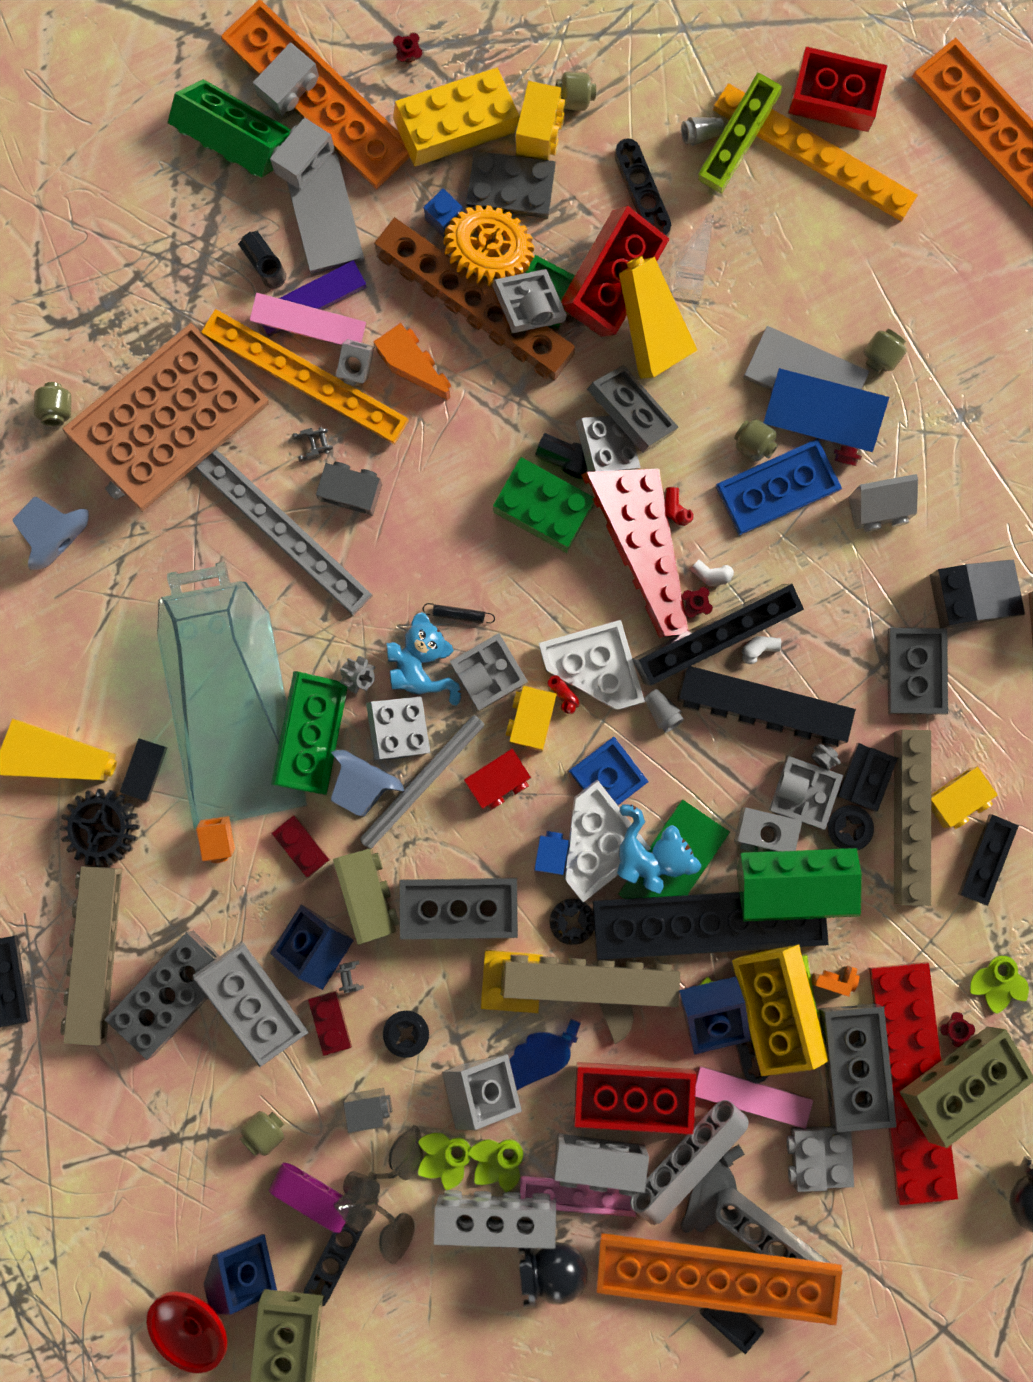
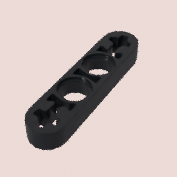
(642, 190)
(341, 1255)

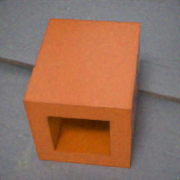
(215, 839)

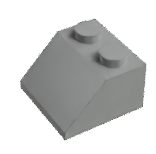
(884, 503)
(481, 1092)

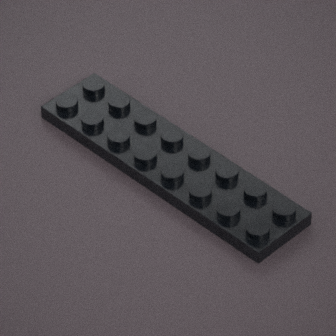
(693, 927)

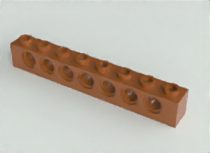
(400, 237)

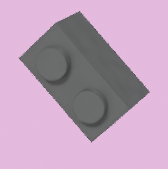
(349, 488)
(367, 1109)

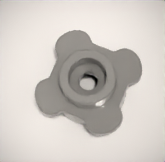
(825, 756)

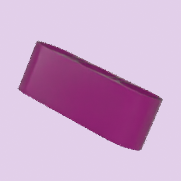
(307, 1196)

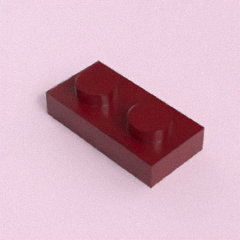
(300, 846)
(330, 1023)

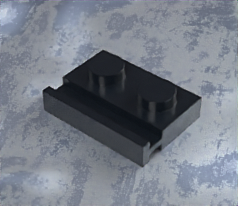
(867, 777)

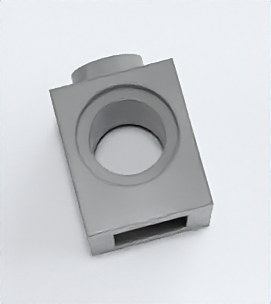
(363, 353)

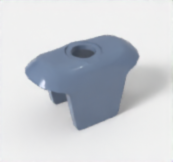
(48, 530)
(360, 783)

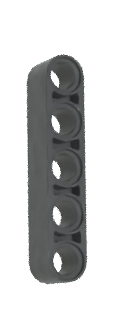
(767, 1231)

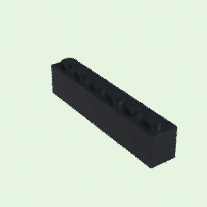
(717, 634)
(766, 705)

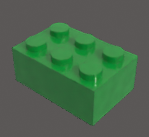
(543, 505)

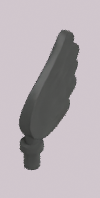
(703, 1197)

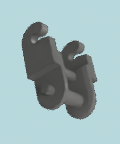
(315, 452)
(346, 977)

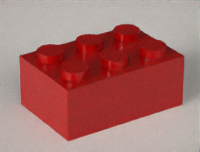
(837, 89)

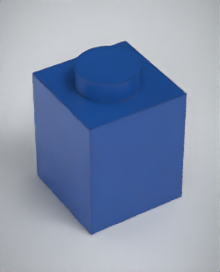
(441, 210)
(551, 853)

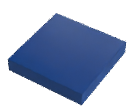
(612, 769)

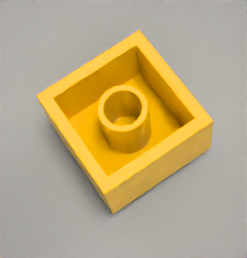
(540, 121)

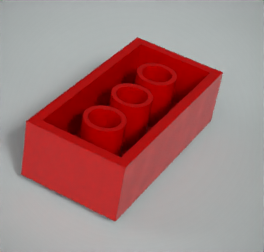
(596, 290)
(634, 1098)

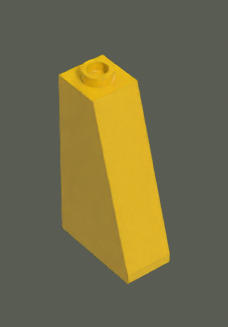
(653, 319)
(46, 754)

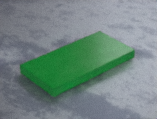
(309, 733)
(704, 839)

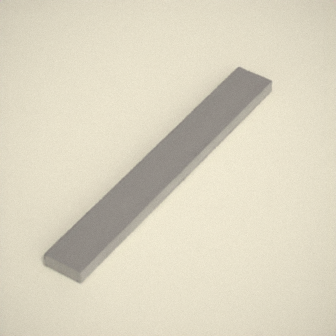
(284, 532)

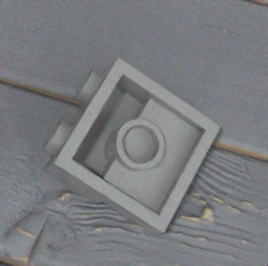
(820, 1158)

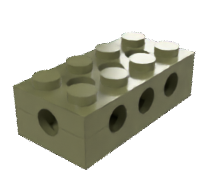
(967, 1086)
(272, 1341)

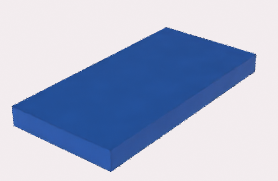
(826, 410)
(778, 487)

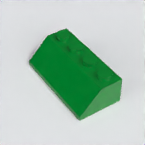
(227, 126)
(799, 884)

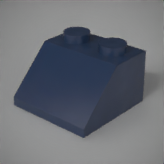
(311, 947)
(715, 1015)

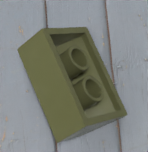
(366, 895)

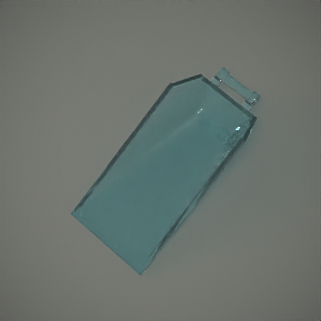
(224, 696)

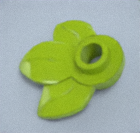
(999, 988)
(440, 1160)
(494, 1165)

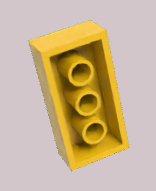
(455, 116)
(780, 1011)

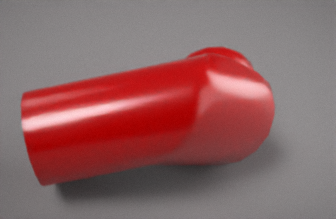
(676, 511)
(565, 694)

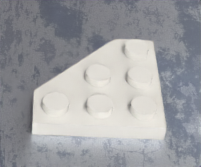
(596, 664)
(595, 841)

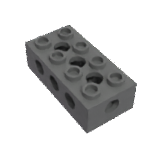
(445, 923)
(150, 994)
(842, 1085)

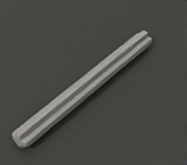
(421, 782)

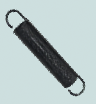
(458, 613)

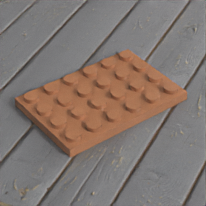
(166, 416)

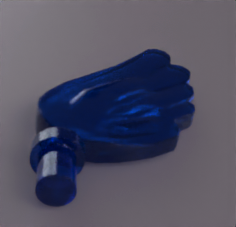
(542, 1055)

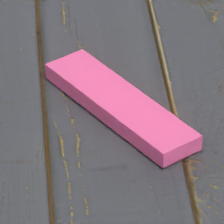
(305, 320)
(753, 1097)
(578, 1199)

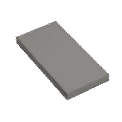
(326, 219)
(788, 353)
(250, 1003)

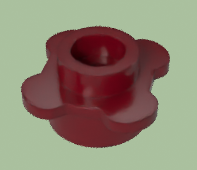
(411, 54)
(693, 609)
(966, 1029)

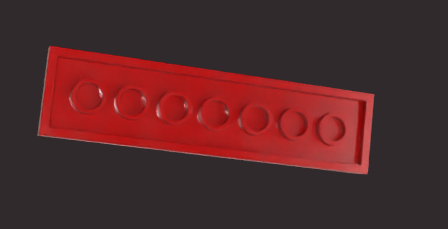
(920, 1168)

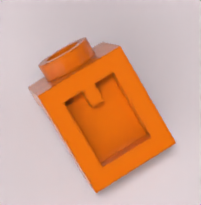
(831, 981)

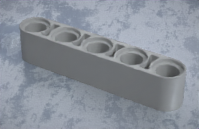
(690, 1162)

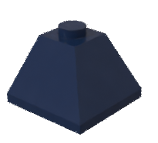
(239, 1276)

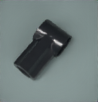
(262, 259)
(562, 454)

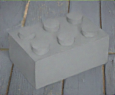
(600, 1164)

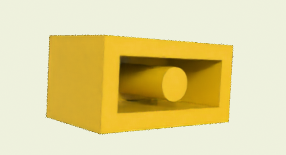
(532, 718)
(961, 798)

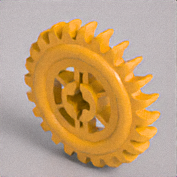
(482, 254)

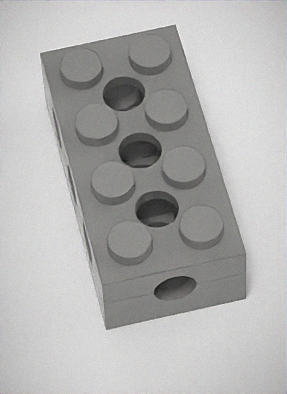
(482, 1230)

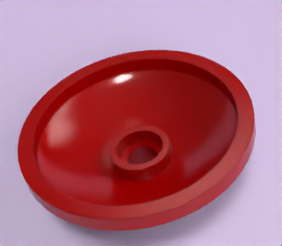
(186, 1332)

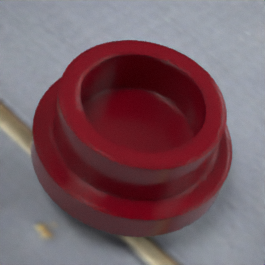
(847, 455)

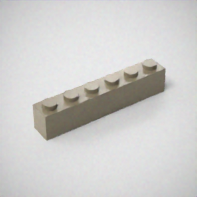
(912, 817)
(92, 955)
(590, 983)

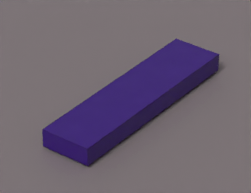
(326, 290)

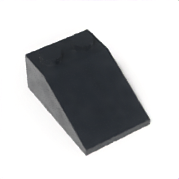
(976, 593)

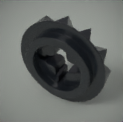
(855, 815)
(558, 923)
(405, 1048)

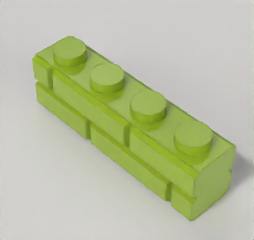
(739, 133)

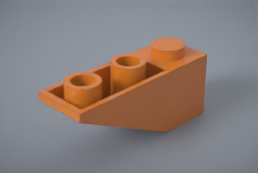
(404, 358)

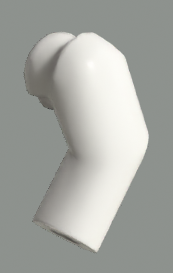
(714, 576)
(757, 646)

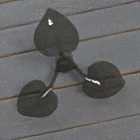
(362, 1193)

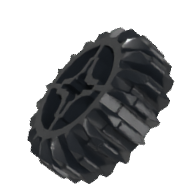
(95, 839)

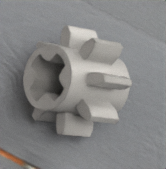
(357, 674)

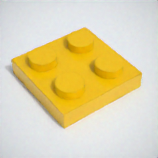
(491, 986)

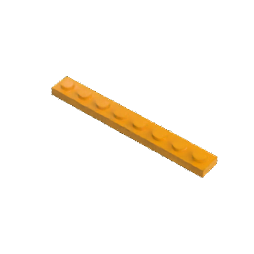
(825, 158)
(305, 376)

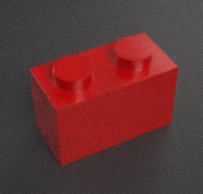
(498, 779)

